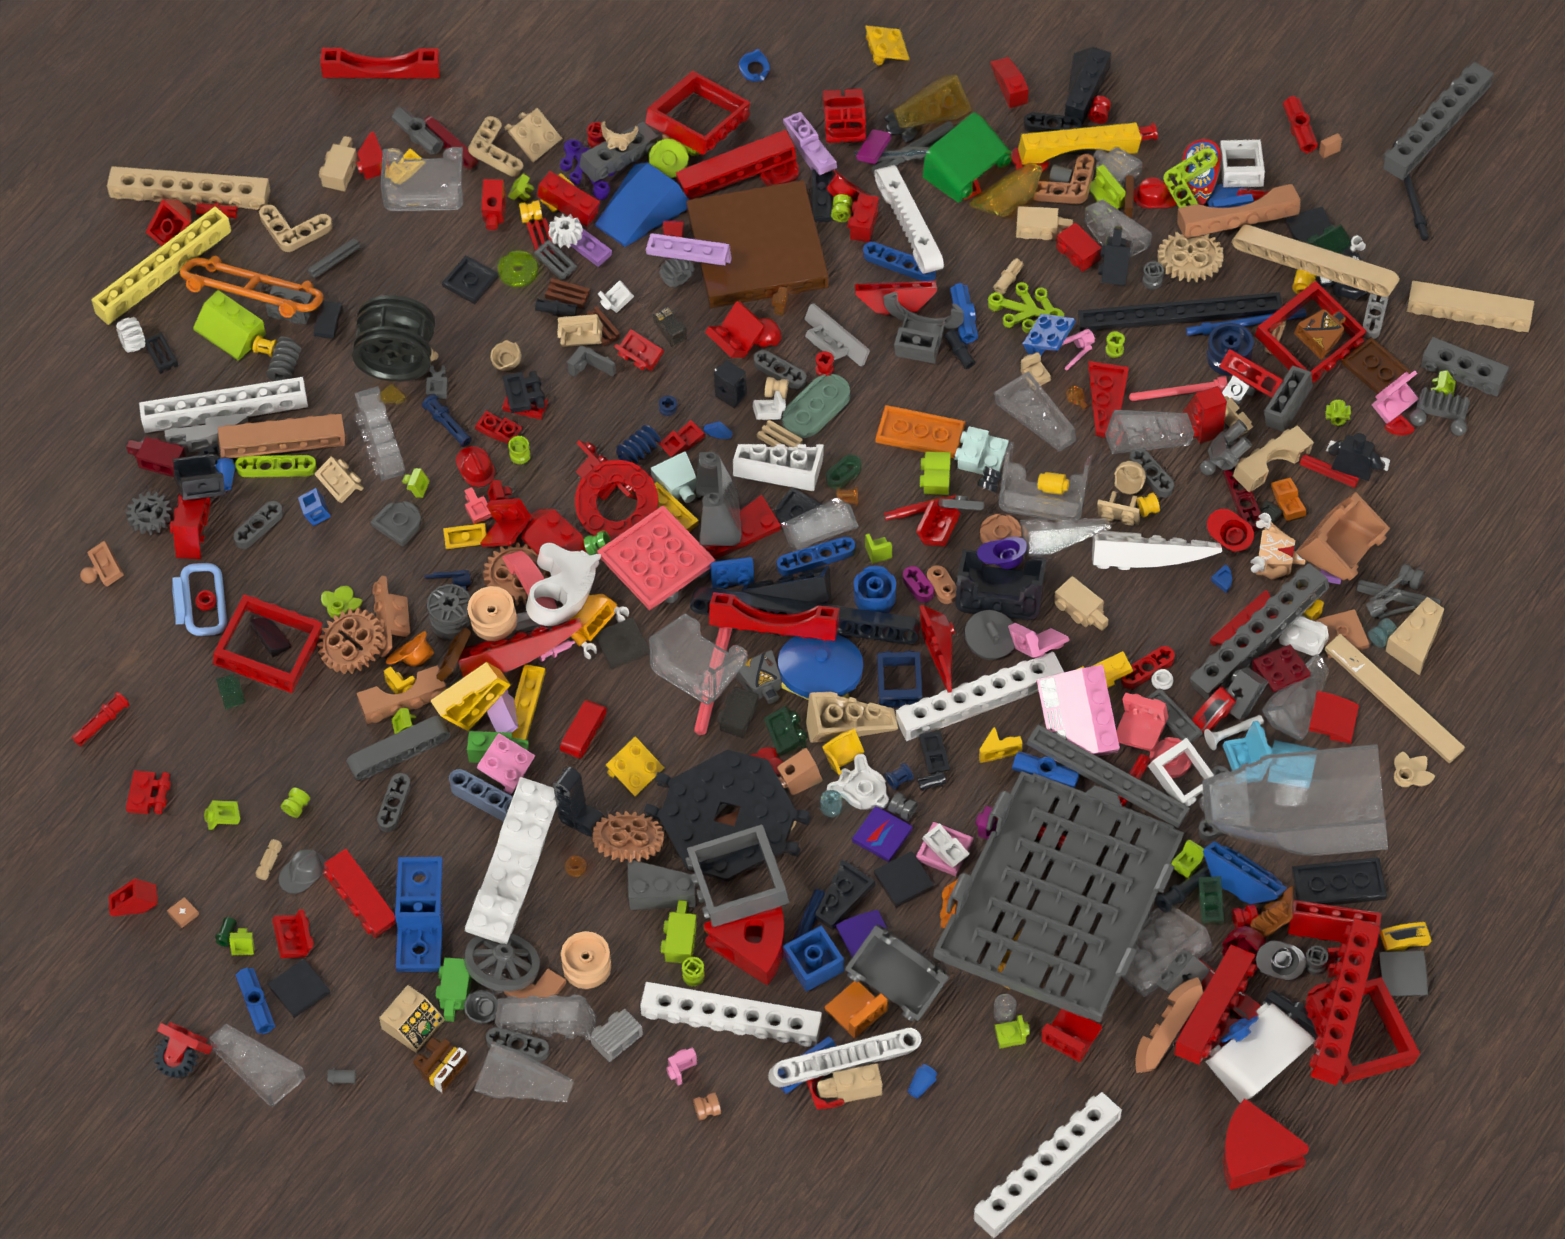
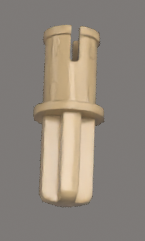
(1008, 276)

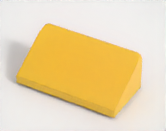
(464, 535)

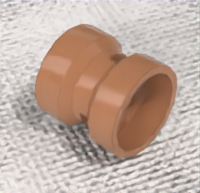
(706, 1106)

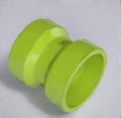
(842, 205)
(519, 450)
(295, 802)
(694, 976)

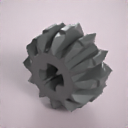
(676, 271)

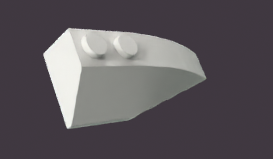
(1132, 550)

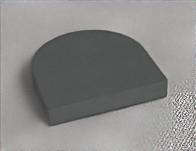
(398, 521)

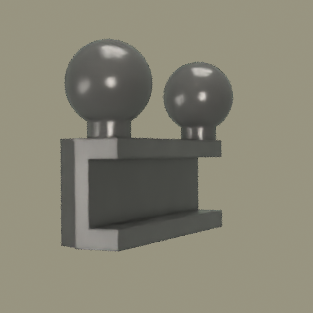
(1442, 406)

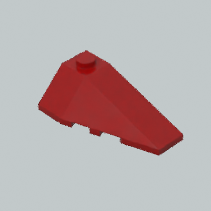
(938, 638)

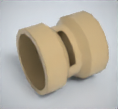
(775, 385)

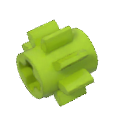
(1338, 412)

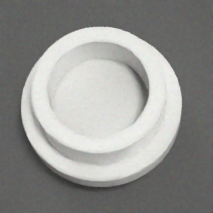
(1162, 679)

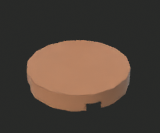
(999, 527)

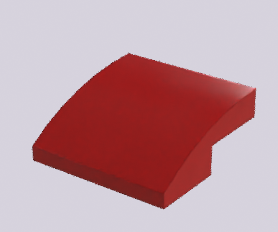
(1334, 717)

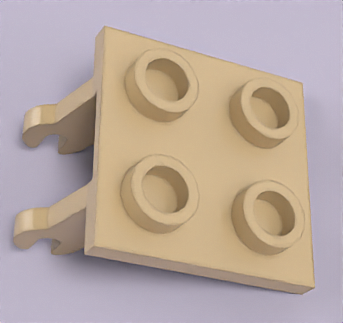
(534, 134)
(1111, 511)

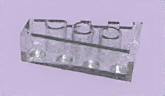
(1034, 409)
(379, 434)

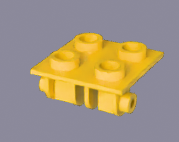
(886, 44)
(634, 766)

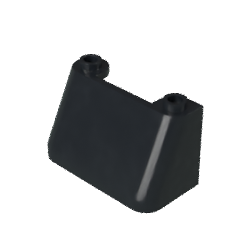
(999, 589)

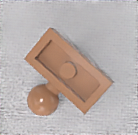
(104, 565)

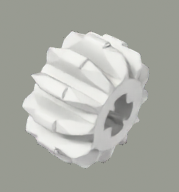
(565, 230)
(130, 334)

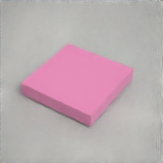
(930, 858)

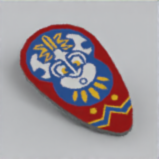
(1204, 184)

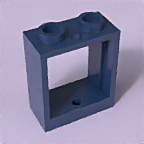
(901, 697)

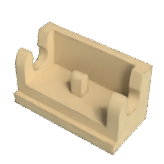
(580, 330)

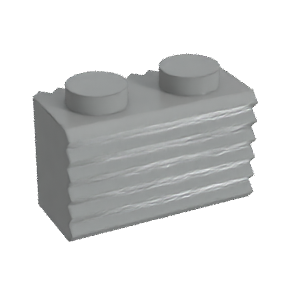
(616, 1034)

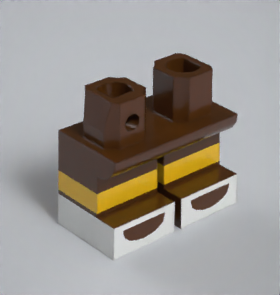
(442, 1064)

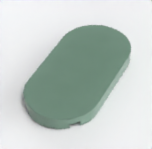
(816, 405)

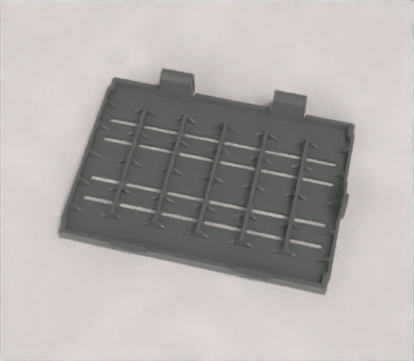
(999, 867)

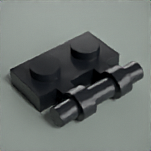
(516, 391)

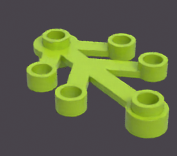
(1027, 310)

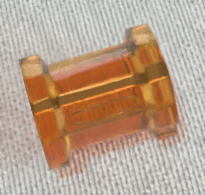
(848, 495)

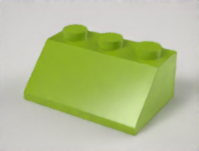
(228, 325)

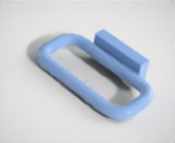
(182, 599)

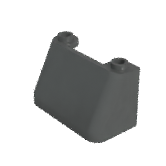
(720, 502)
(898, 972)

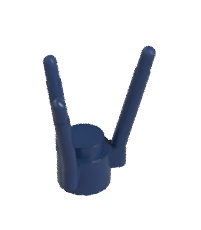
(459, 578)

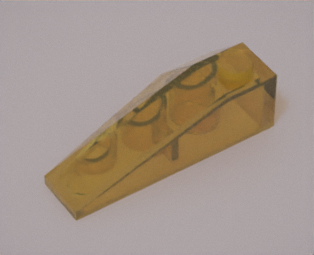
(934, 103)

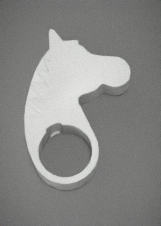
(569, 582)

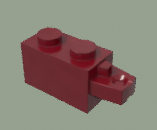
(155, 455)

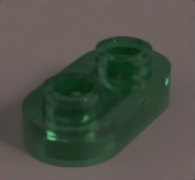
(842, 472)

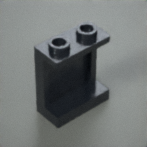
(198, 477)

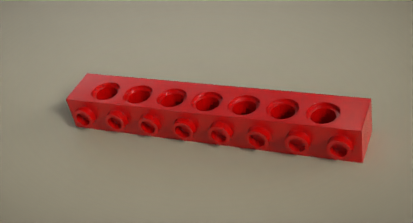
(1365, 936)

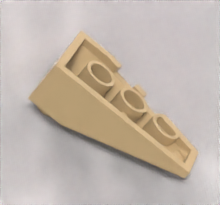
(833, 715)

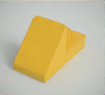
(994, 749)

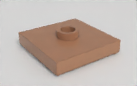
(1348, 626)

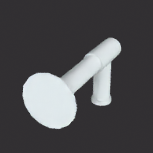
(1213, 738)

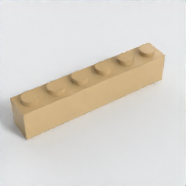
(1470, 306)

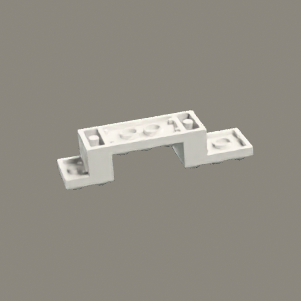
(513, 862)

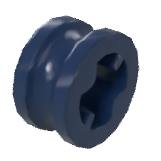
(667, 411)

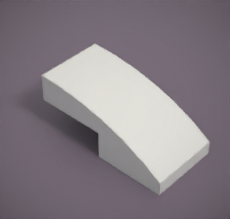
(946, 847)

